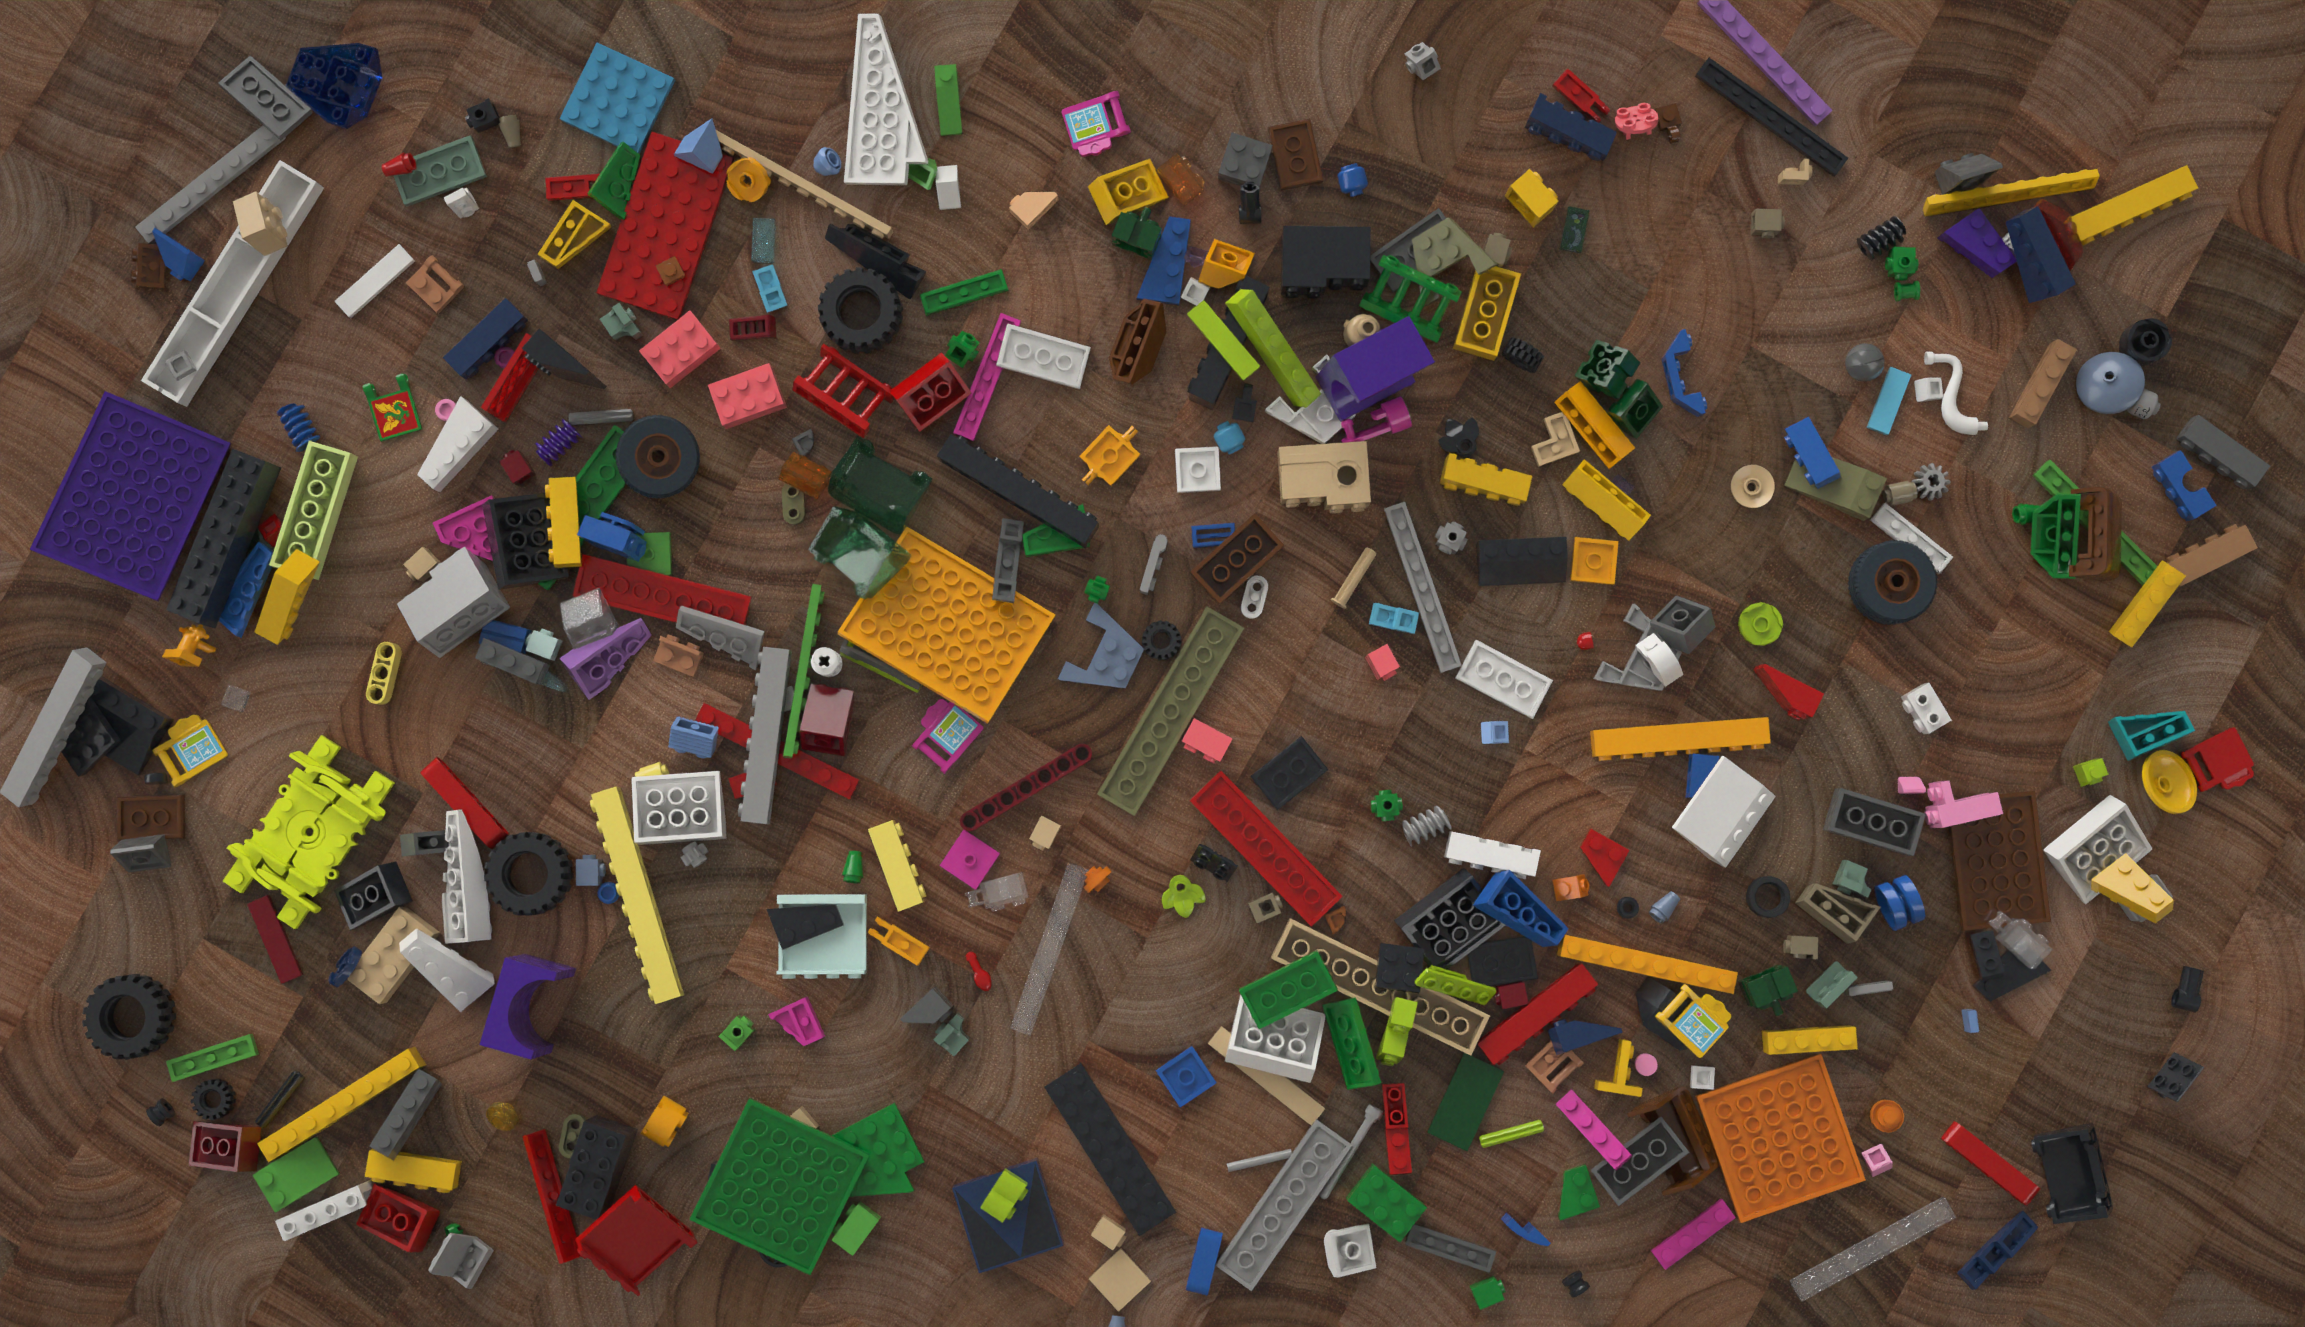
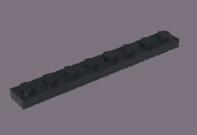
(1771, 117)

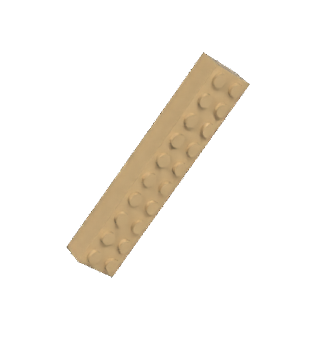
(1356, 977)

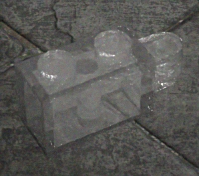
(1000, 892)
(2021, 940)

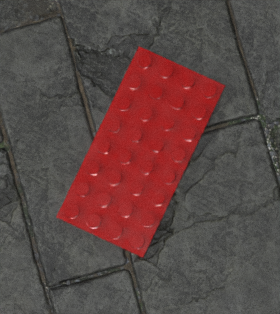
(665, 218)

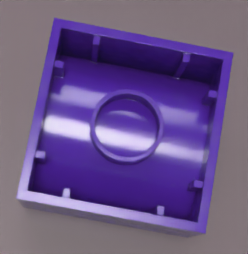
(1374, 368)
(508, 1020)

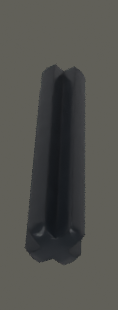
(279, 1099)

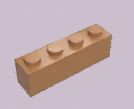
(2042, 383)
(2214, 553)

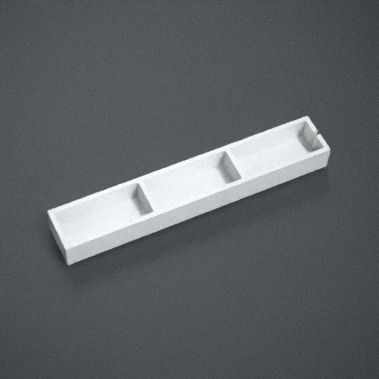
(230, 289)

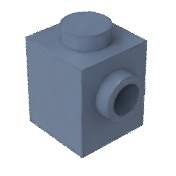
(589, 871)

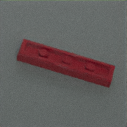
(275, 939)

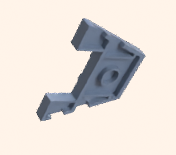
(1114, 657)

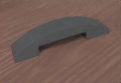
(1007, 560)

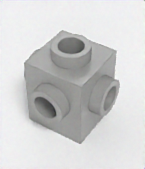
(1422, 61)
(1445, 544)

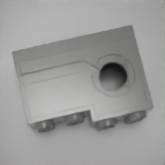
(453, 603)

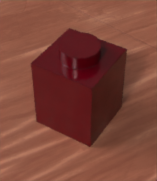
(517, 467)
(1511, 995)

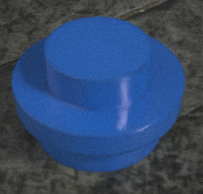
(607, 893)

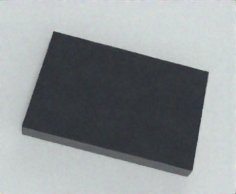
(1289, 773)
(1503, 962)

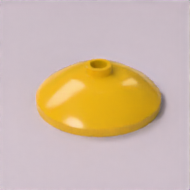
(2169, 782)

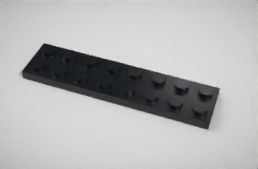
(1110, 1149)

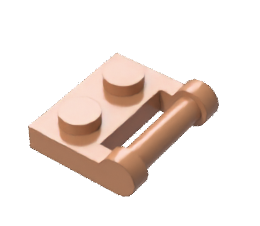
(429, 289)
(1546, 1061)

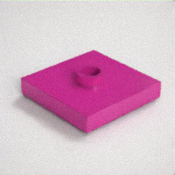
(969, 859)

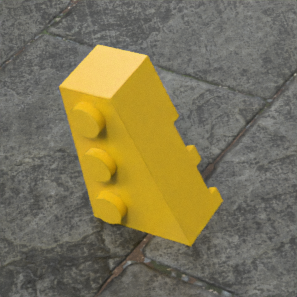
(572, 235)
(2133, 888)

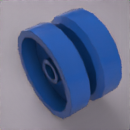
(1899, 902)

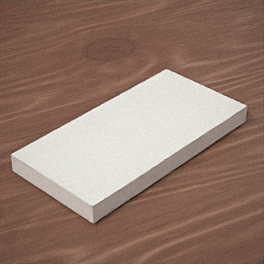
(1043, 356)
(1504, 679)

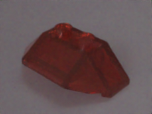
(2063, 231)

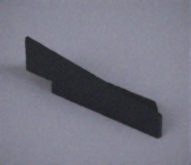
(877, 255)

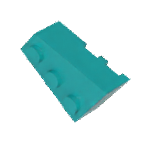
(2149, 732)

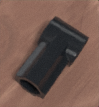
(1250, 208)
(2187, 994)

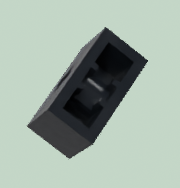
(1987, 956)

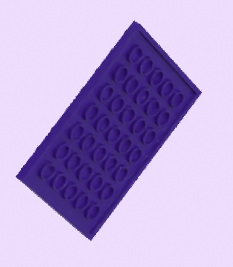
(131, 496)

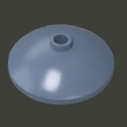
(2113, 394)

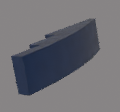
(1997, 1250)

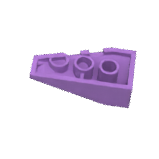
(599, 661)

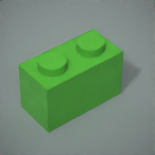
(855, 1228)

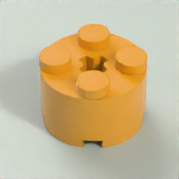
(663, 1122)

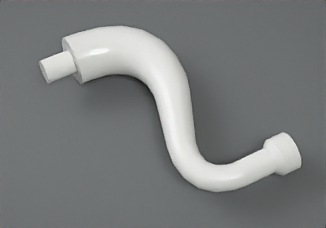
(1950, 413)

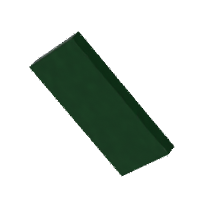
(1465, 1101)

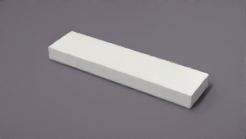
(374, 281)
(1901, 529)

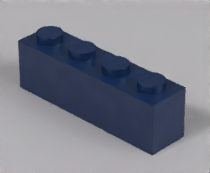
(486, 339)

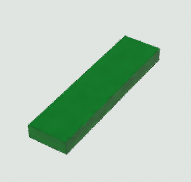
(964, 292)

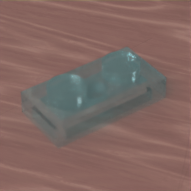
(763, 240)

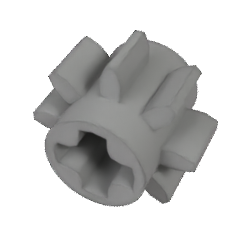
(694, 854)

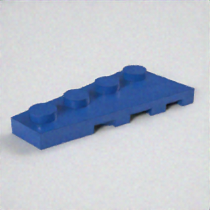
(1166, 269)
(247, 589)

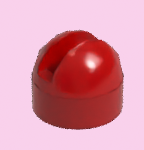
(1585, 641)

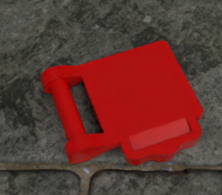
(2224, 758)

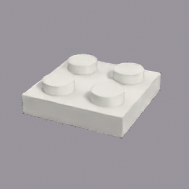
(1197, 469)

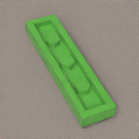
(212, 1057)

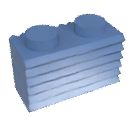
(693, 737)

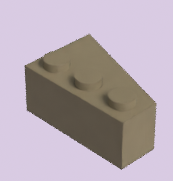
(1837, 912)

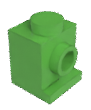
(731, 1039)

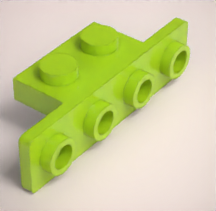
(1454, 985)

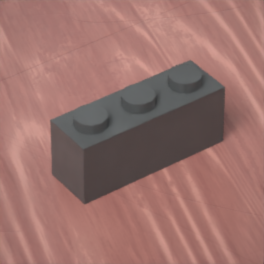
(512, 661)

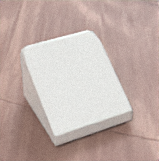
(1928, 389)

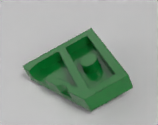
(1577, 1193)

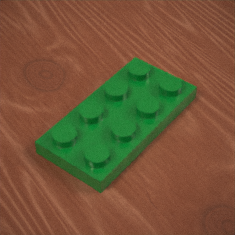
(1288, 989)
(1351, 1043)

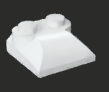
(1349, 1250)

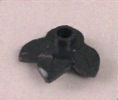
(1458, 434)

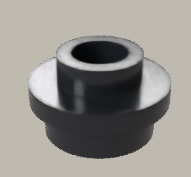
(1634, 907)

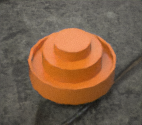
(1096, 878)
(1886, 1116)

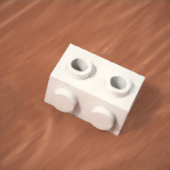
(1925, 708)

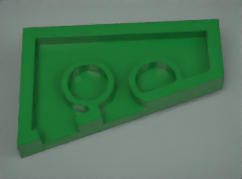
(615, 180)
(1046, 540)

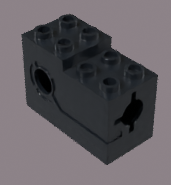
(1324, 258)
(596, 1166)

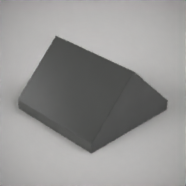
(142, 853)

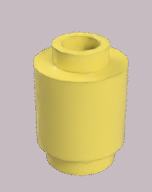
(653, 769)

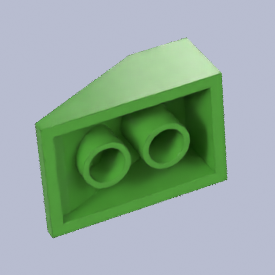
(296, 1174)

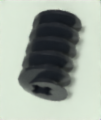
(1881, 237)

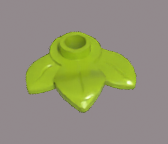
(1183, 899)

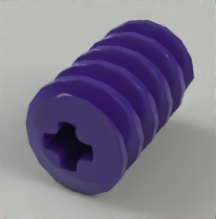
(557, 442)

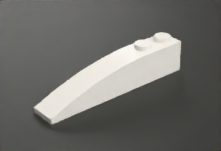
(466, 896)

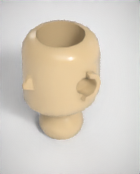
(1359, 328)

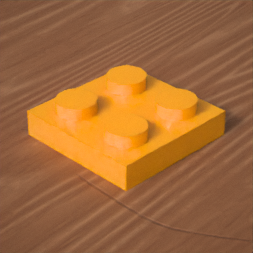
(1594, 561)

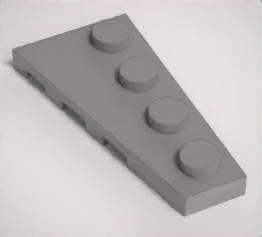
(723, 634)

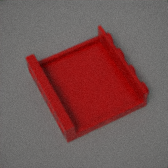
(633, 1239)

